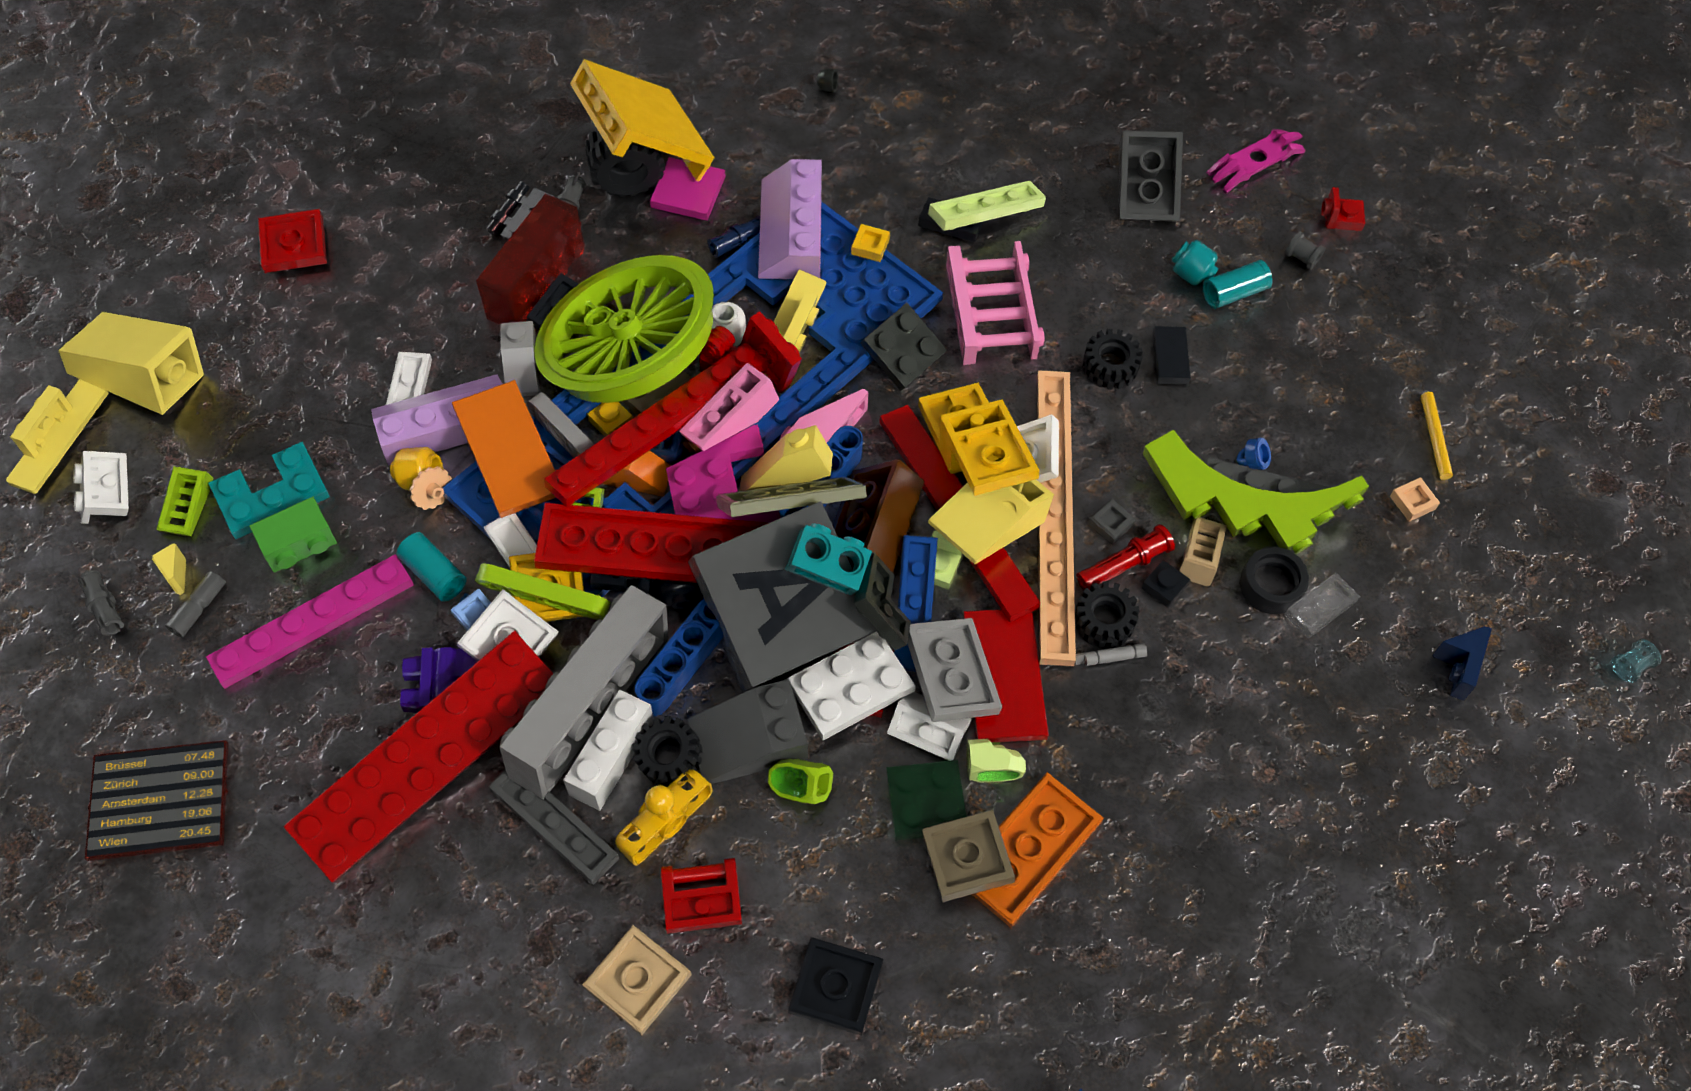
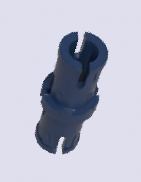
(735, 237)

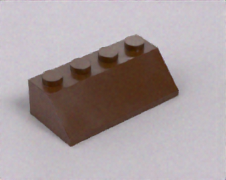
(885, 513)

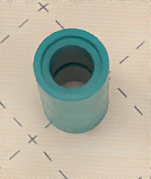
(1237, 284)
(431, 566)

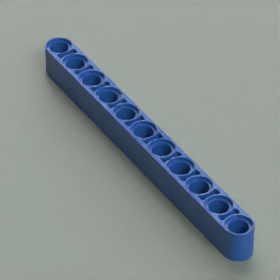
(709, 630)

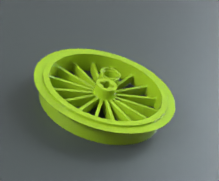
(618, 333)

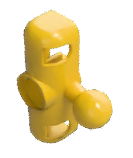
(662, 815)

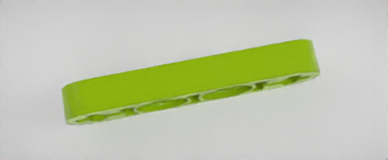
(542, 591)

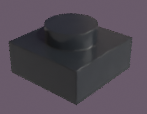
(1165, 583)

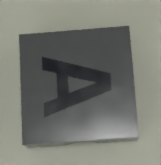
(770, 614)

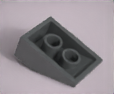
(1150, 175)
(750, 733)

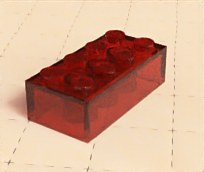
(531, 261)

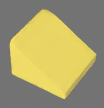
(172, 566)

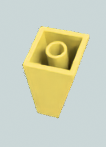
(135, 359)

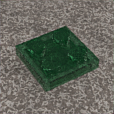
(924, 797)

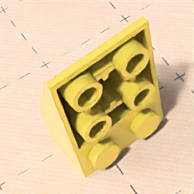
(992, 519)

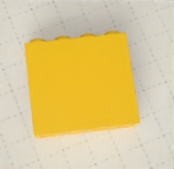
(641, 113)

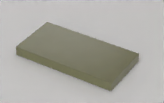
(790, 496)

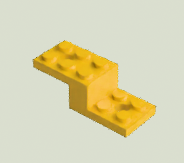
(976, 434)

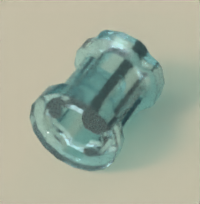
(1636, 661)

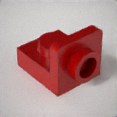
(1343, 213)

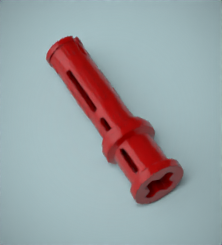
(1138, 552)

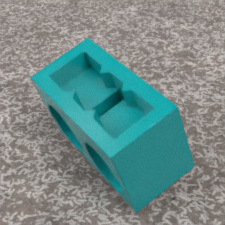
(827, 568)

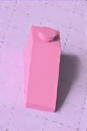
(732, 408)
(834, 415)

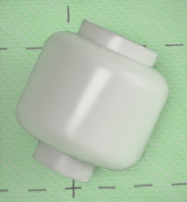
(731, 317)

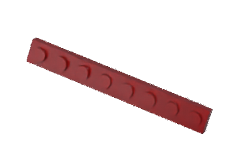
(647, 428)

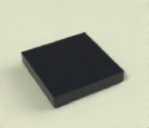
(835, 986)

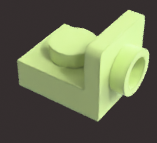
(947, 561)

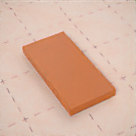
(506, 447)
(1039, 841)

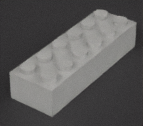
(577, 697)

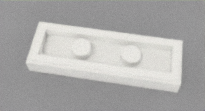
(409, 376)

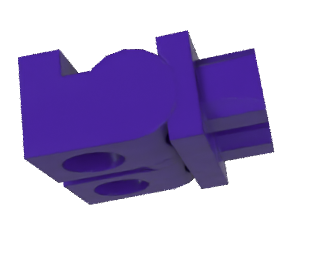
(435, 671)

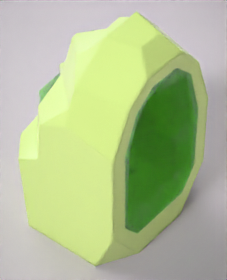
(993, 762)

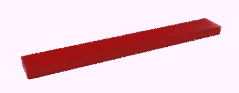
(940, 486)

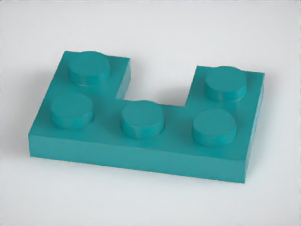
(245, 508)

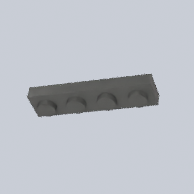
(1262, 479)
(558, 828)

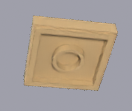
(637, 980)

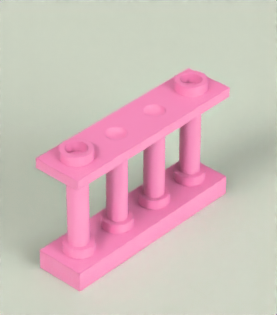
(968, 317)

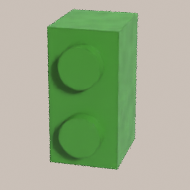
(293, 534)

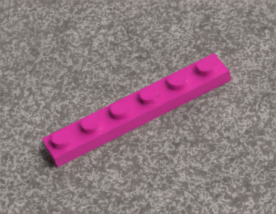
(309, 621)

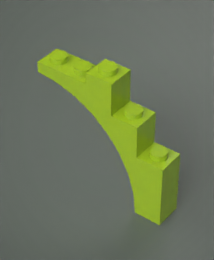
(1241, 507)

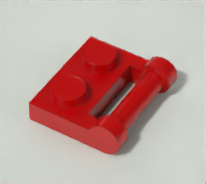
(701, 906)

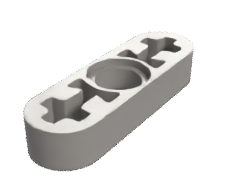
(559, 425)

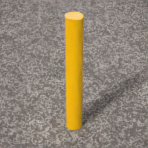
(1436, 436)

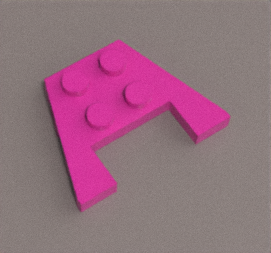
(708, 473)

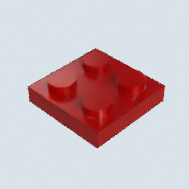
(292, 241)
(781, 355)

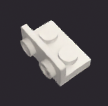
(102, 485)

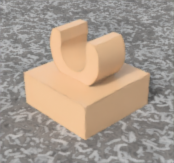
(1414, 499)

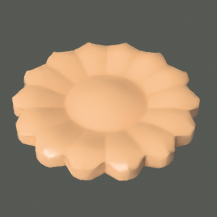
(428, 487)

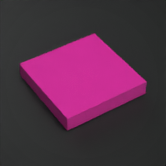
(683, 195)

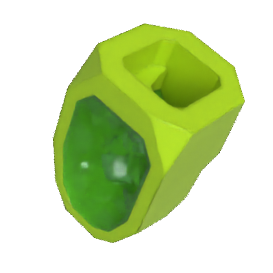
(801, 780)

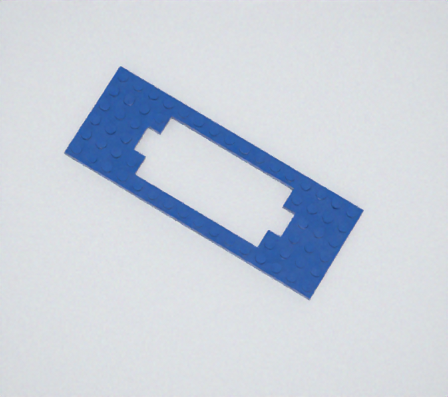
(853, 304)

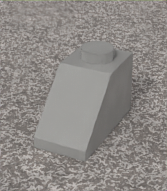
(518, 356)

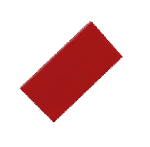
(1017, 677)

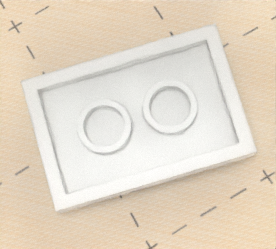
(851, 685)

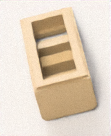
(1203, 552)

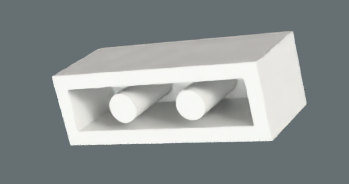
(608, 750)

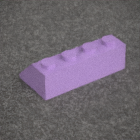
(791, 220)
(425, 419)

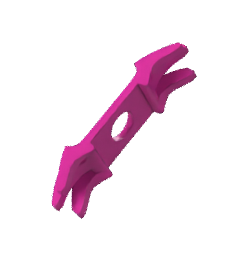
(1246, 167)

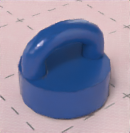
(1255, 454)

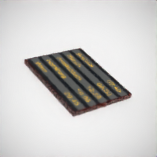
(157, 800)

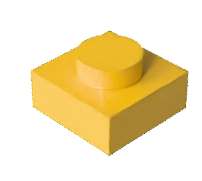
(870, 243)
(609, 417)

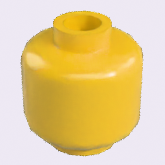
(410, 462)

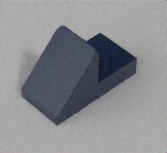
(1466, 655)

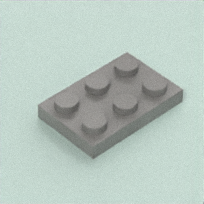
(953, 670)

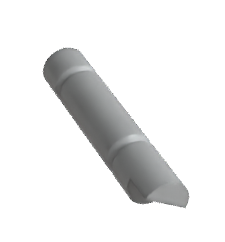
(1111, 655)

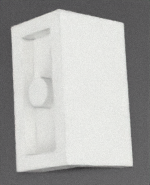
(913, 725)

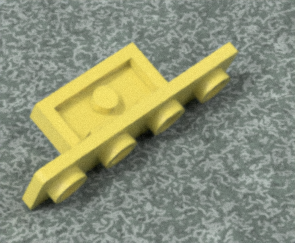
(799, 308)
(50, 432)

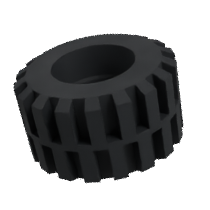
(624, 175)

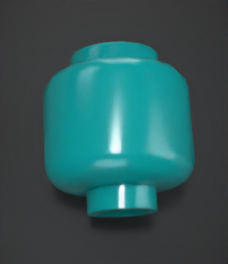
(1195, 262)

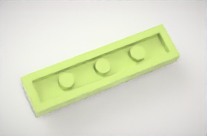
(986, 205)

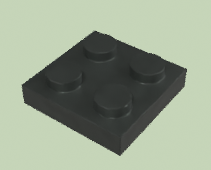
(903, 346)

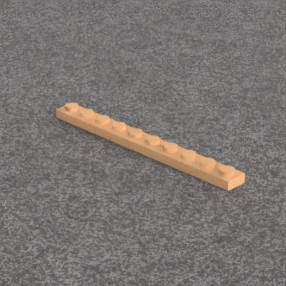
(1056, 533)

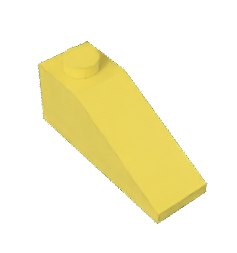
(792, 460)

